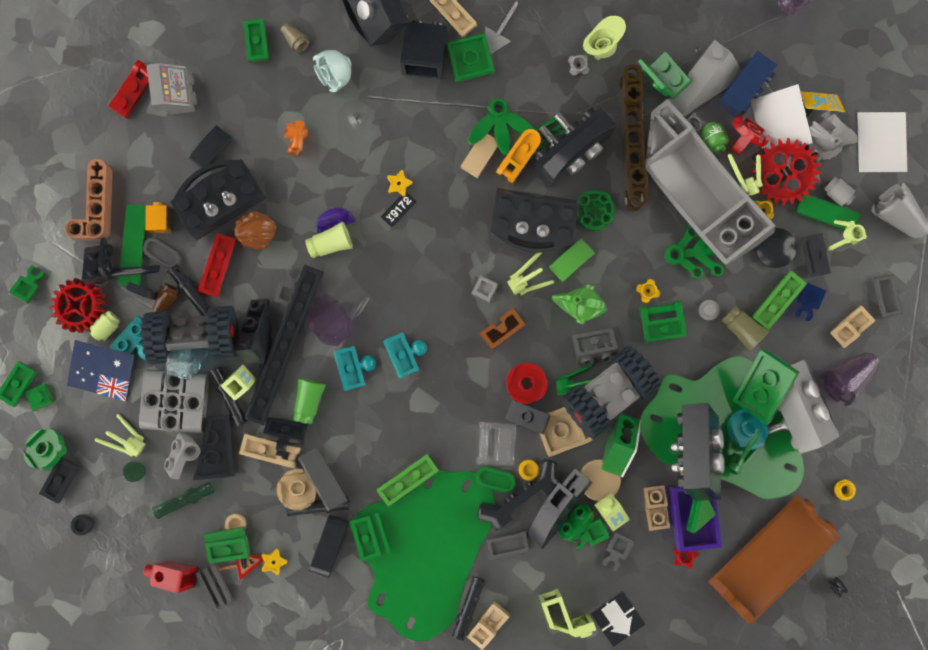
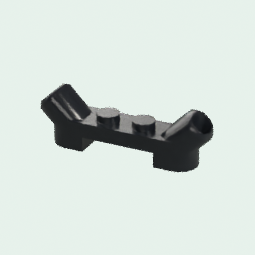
(498, 514)

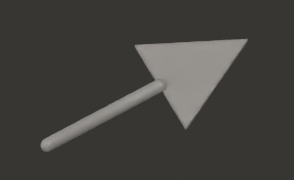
(494, 39)

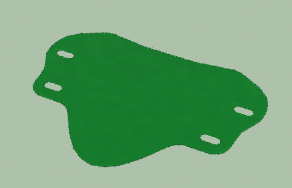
(765, 472)
(431, 554)

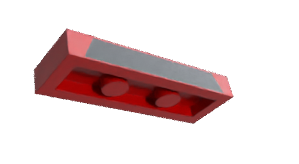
(217, 265)

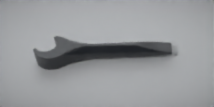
(117, 272)

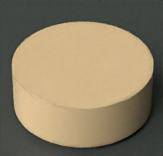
(235, 520)

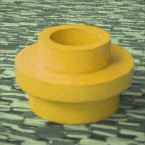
(851, 490)

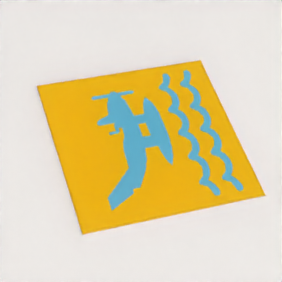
(822, 101)

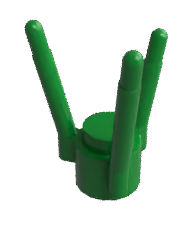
(565, 385)
(735, 462)

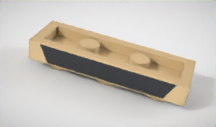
(455, 16)

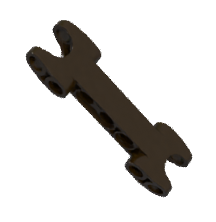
(630, 101)

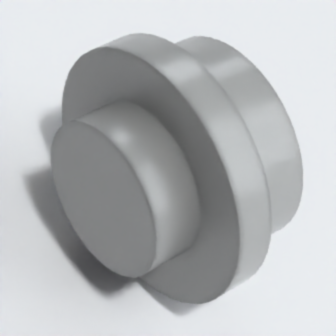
(709, 310)

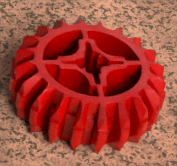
(63, 315)

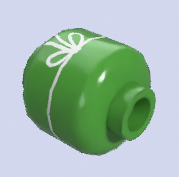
(715, 137)

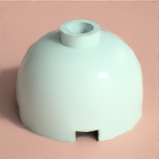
(333, 69)

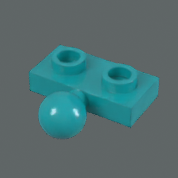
(130, 339)
(402, 354)
(350, 367)

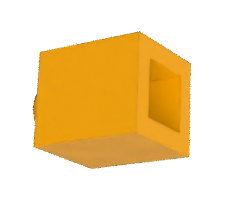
(158, 218)

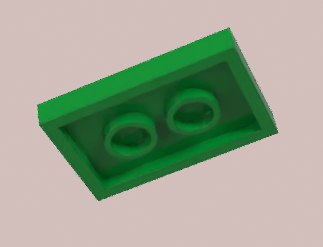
(766, 386)

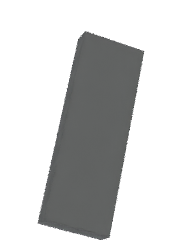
(322, 479)

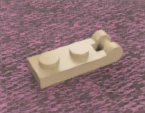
(265, 450)

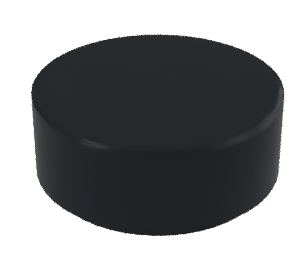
(81, 524)

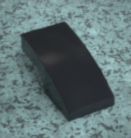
(210, 147)

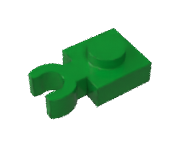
(26, 287)
(594, 533)

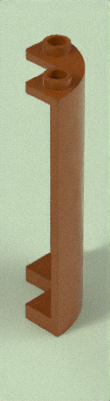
(774, 559)

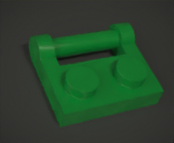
(664, 328)

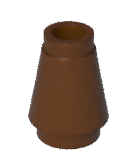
(166, 296)

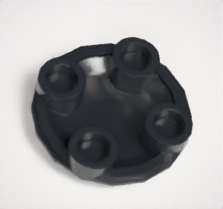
(777, 249)

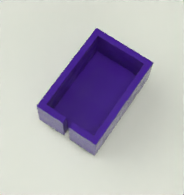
(706, 537)

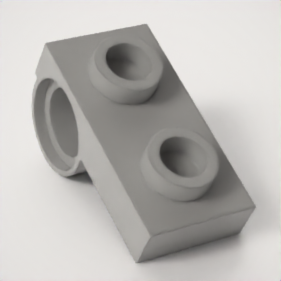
(179, 454)

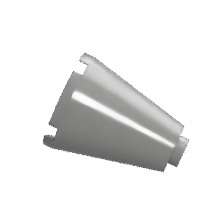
(901, 211)

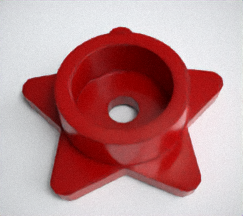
(691, 555)

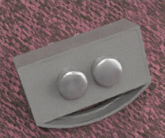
(806, 413)

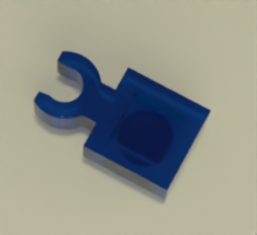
(811, 298)

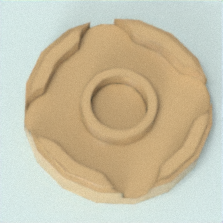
(296, 490)

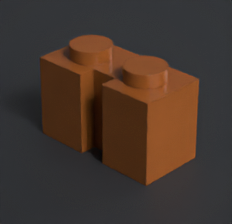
(509, 325)

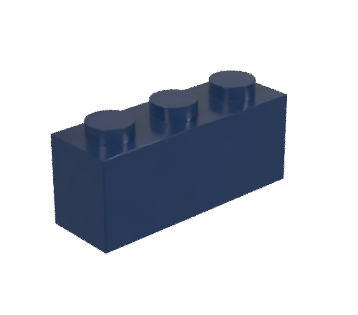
(747, 85)

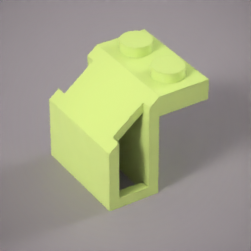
(576, 627)

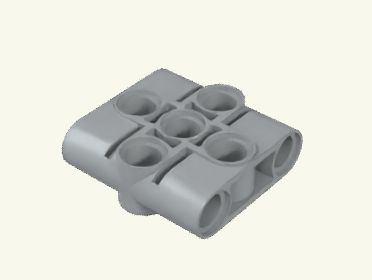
(187, 418)

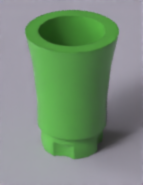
(308, 399)

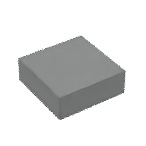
(485, 288)

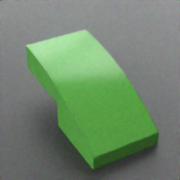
(571, 260)

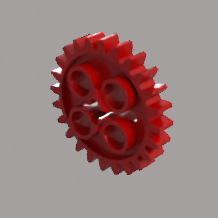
(805, 177)

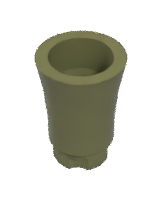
(745, 328)

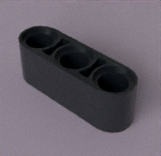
(329, 546)

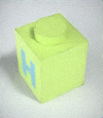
(238, 382)
(612, 512)

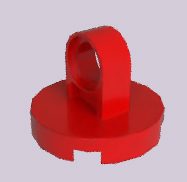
(749, 132)

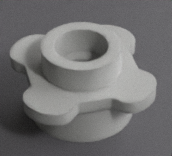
(579, 59)

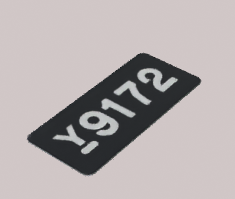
(398, 209)

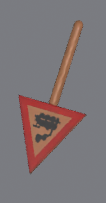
(243, 565)

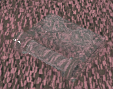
(503, 444)

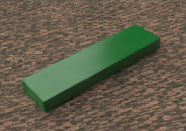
(133, 240)

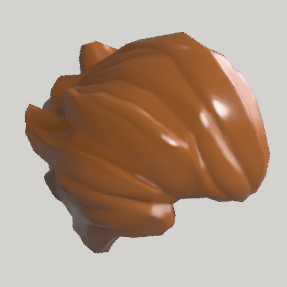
(255, 230)

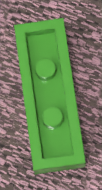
(779, 300)
(407, 480)

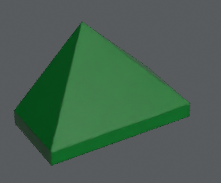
(700, 514)

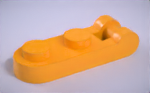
(520, 154)

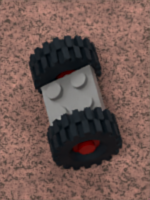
(611, 392)

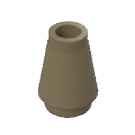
(295, 38)

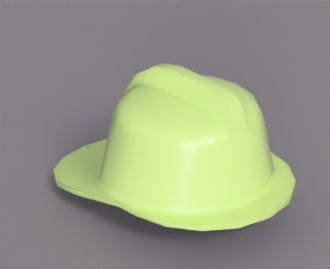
(604, 37)

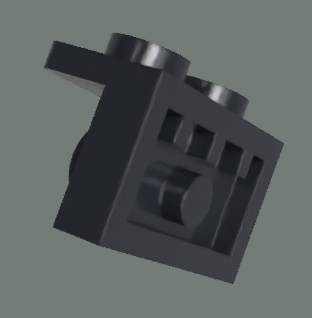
(97, 263)

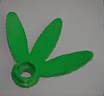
(499, 121)

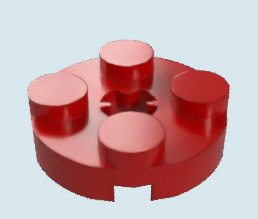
(536, 377)

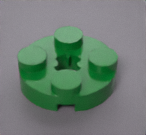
(54, 450)

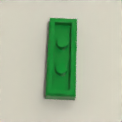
(825, 211)

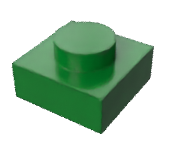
(39, 397)

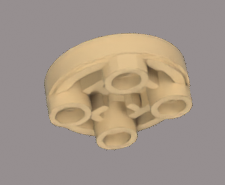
(603, 481)

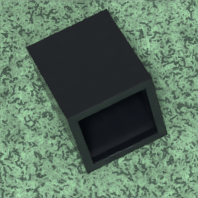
(423, 49)

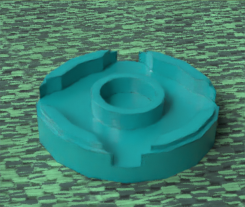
(743, 427)

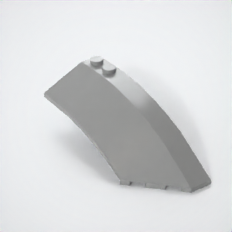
(702, 187)

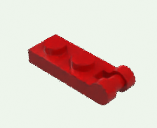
(130, 91)

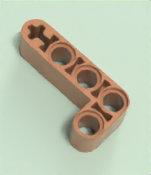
(92, 202)

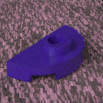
(333, 217)

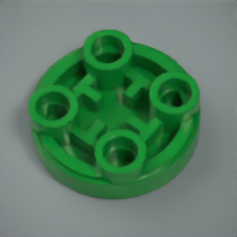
(595, 210)

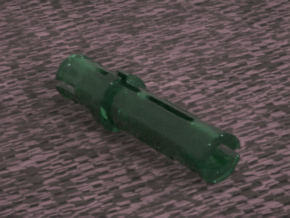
(191, 496)

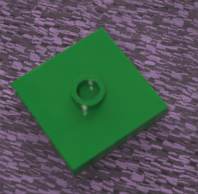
(470, 57)

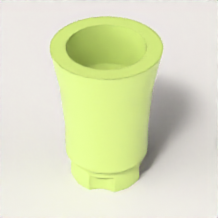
(329, 241)

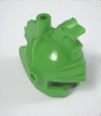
(581, 303)

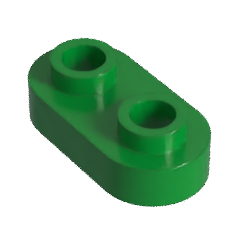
(576, 523)

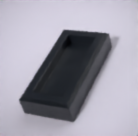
(142, 291)

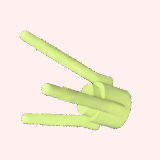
(749, 185)
(852, 234)
(519, 283)
(132, 446)

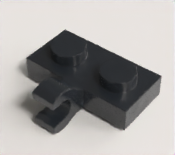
(283, 432)

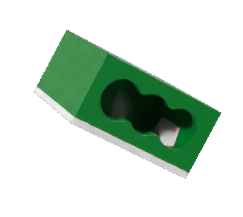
(621, 445)

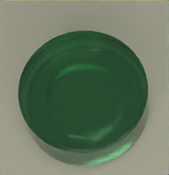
(134, 471)

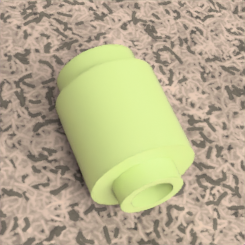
(104, 326)

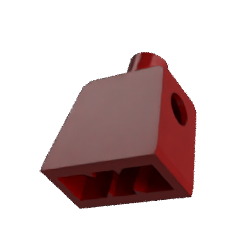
(171, 576)

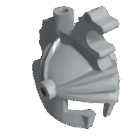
(830, 136)

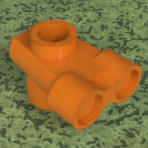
(297, 134)

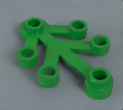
(699, 252)

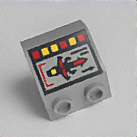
(171, 88)

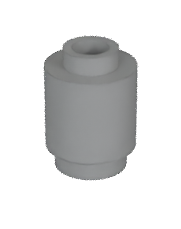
(840, 191)

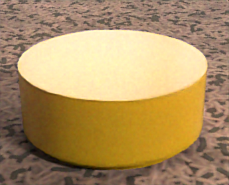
(528, 469)

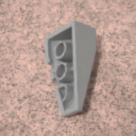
(709, 77)

